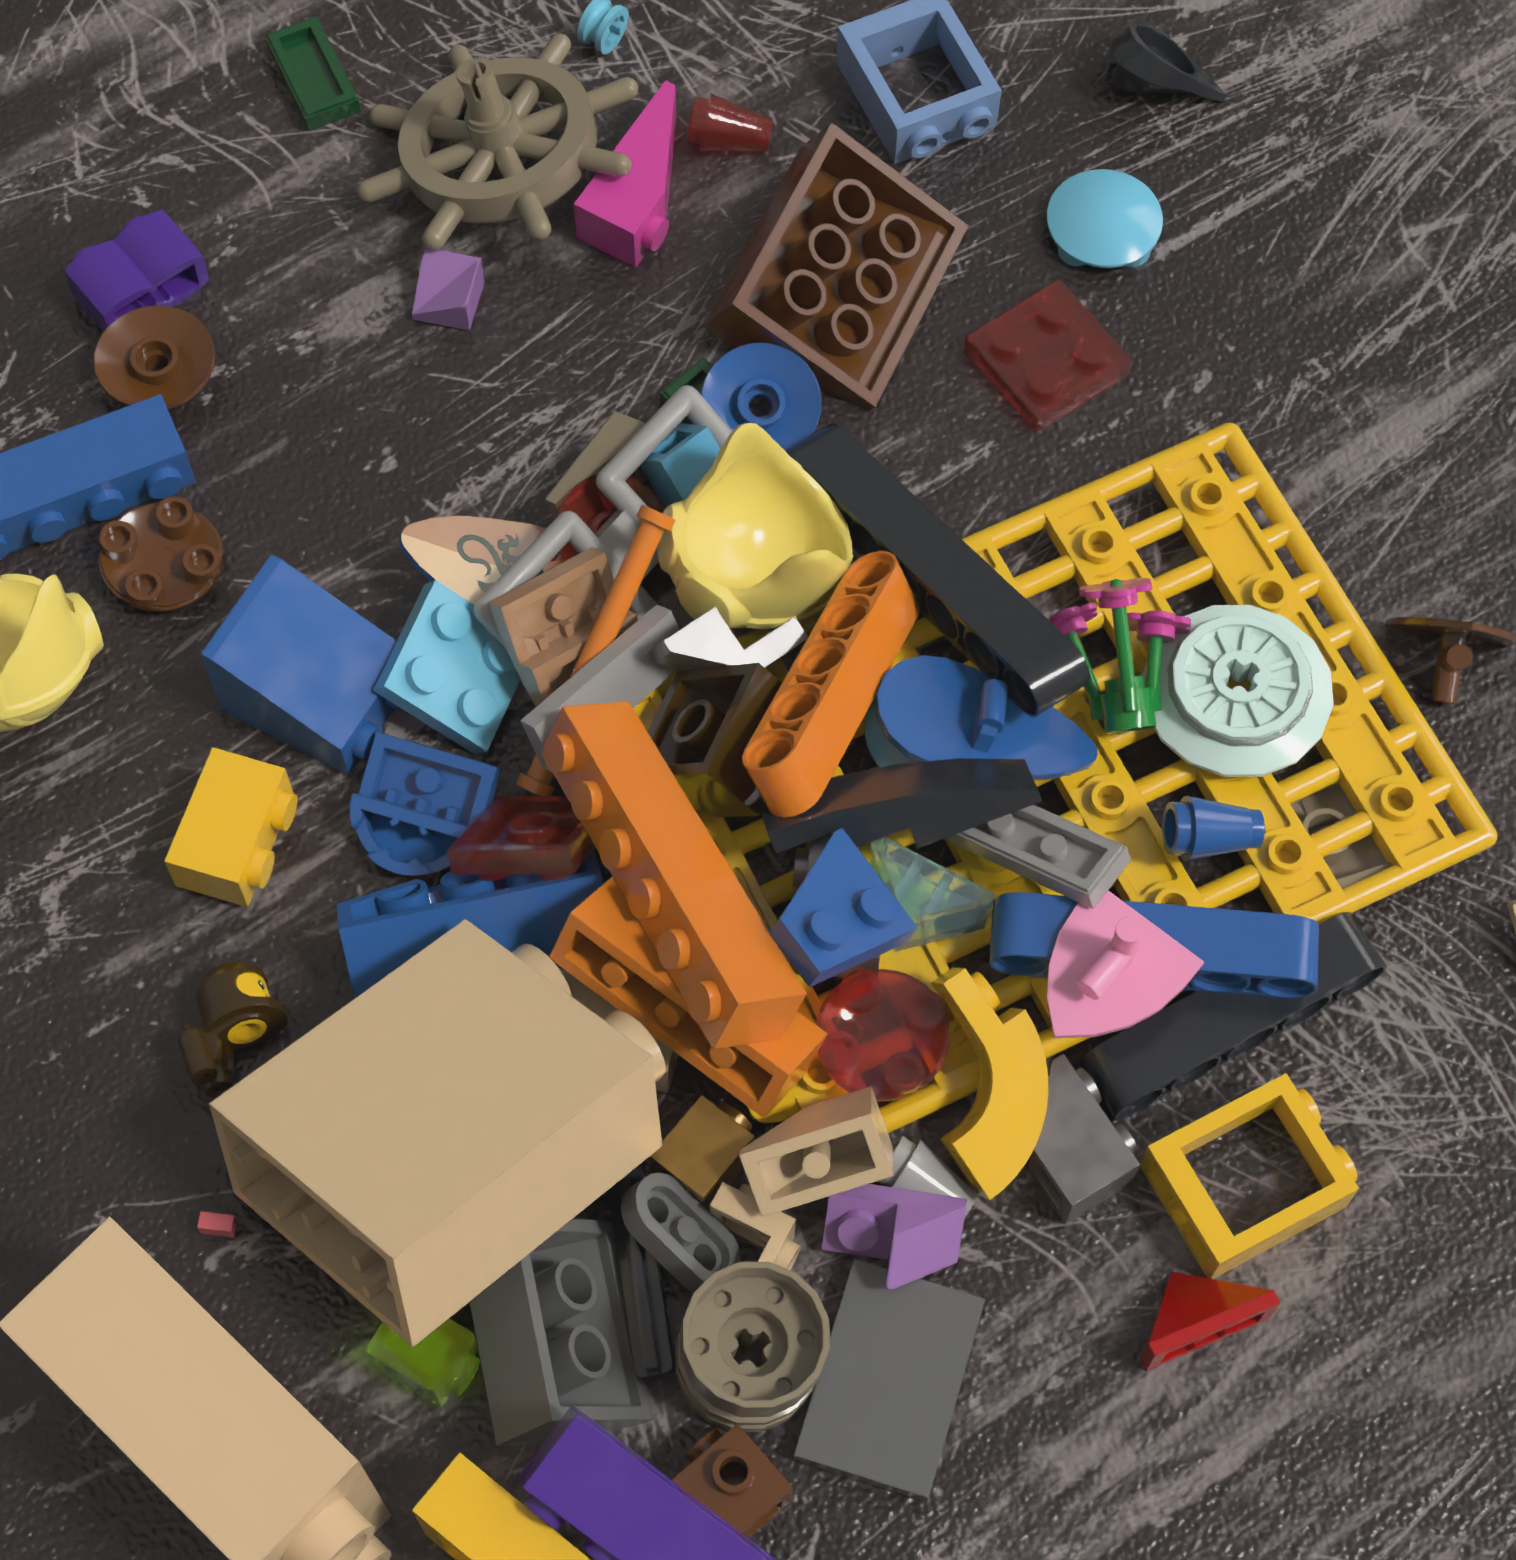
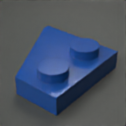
(840, 915)

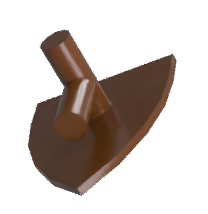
(1452, 651)

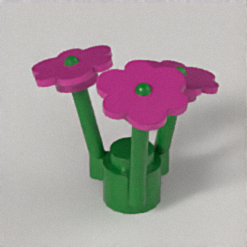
(1126, 703)

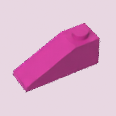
(630, 211)

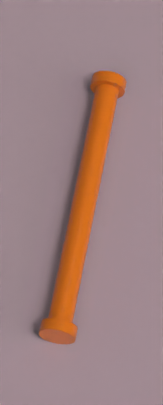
(610, 617)

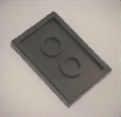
(889, 1381)

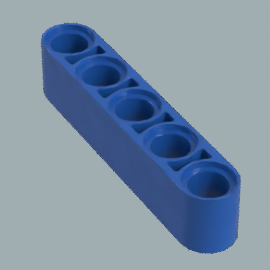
(1239, 948)

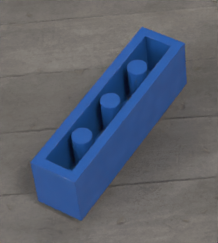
(90, 473)

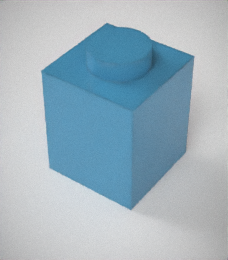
(680, 462)

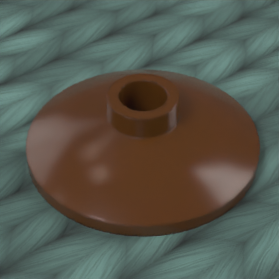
(150, 339)

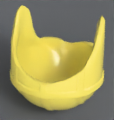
(755, 538)
(43, 647)

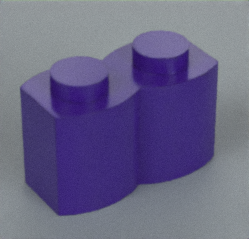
(140, 268)

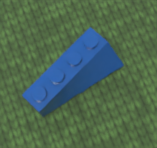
(402, 920)

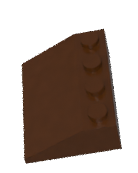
(839, 267)

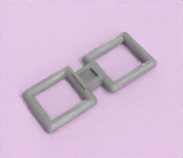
(618, 531)

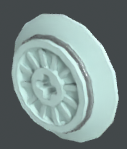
(1233, 728)

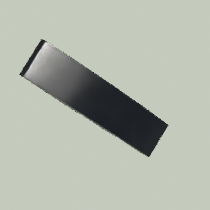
(926, 796)

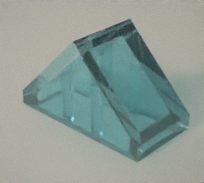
(932, 896)

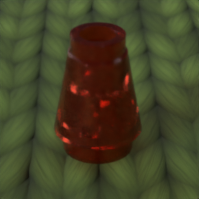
(727, 126)

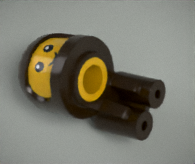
(234, 1016)

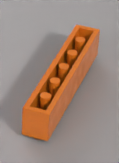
(672, 875)

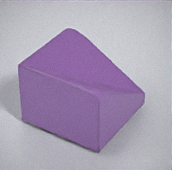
(448, 289)

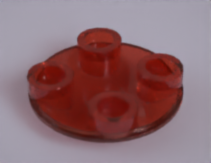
(883, 1033)

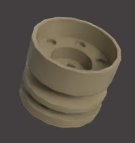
(752, 1308)

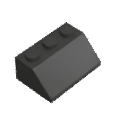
(559, 1338)

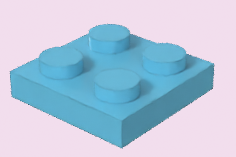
(450, 670)

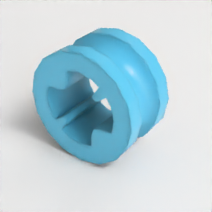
(602, 25)

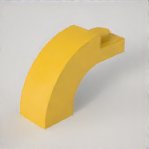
(1012, 1085)

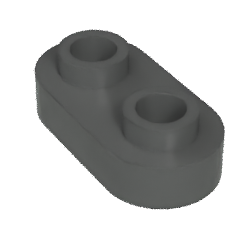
(677, 1230)

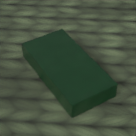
(312, 73)

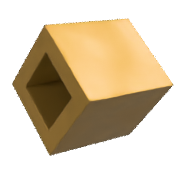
(704, 1149)

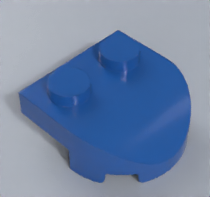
(418, 803)

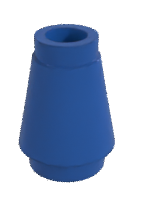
(1210, 828)

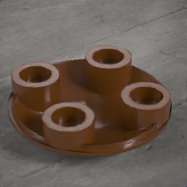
(160, 555)

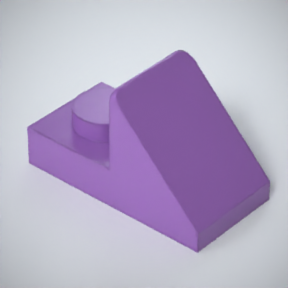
(899, 1225)

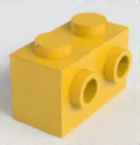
(231, 827)

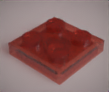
(1048, 355)
(522, 838)

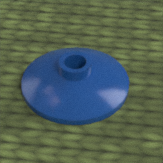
(771, 375)

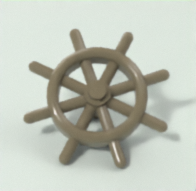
(498, 140)

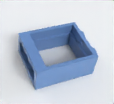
(901, 33)

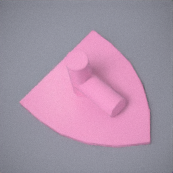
(1112, 970)

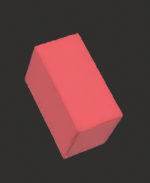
(217, 1224)

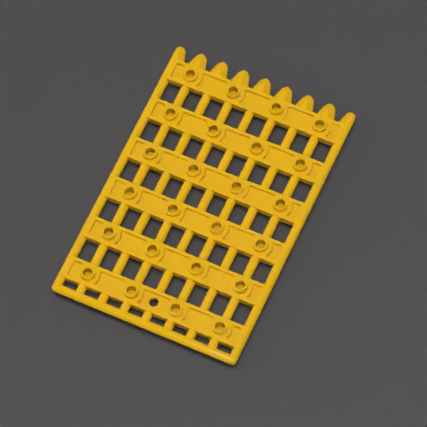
(1105, 798)

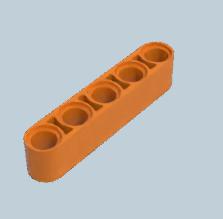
(831, 685)

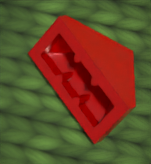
(1201, 1312)

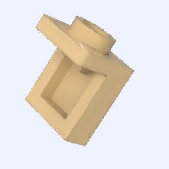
(742, 1217)

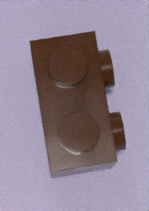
(735, 1480)

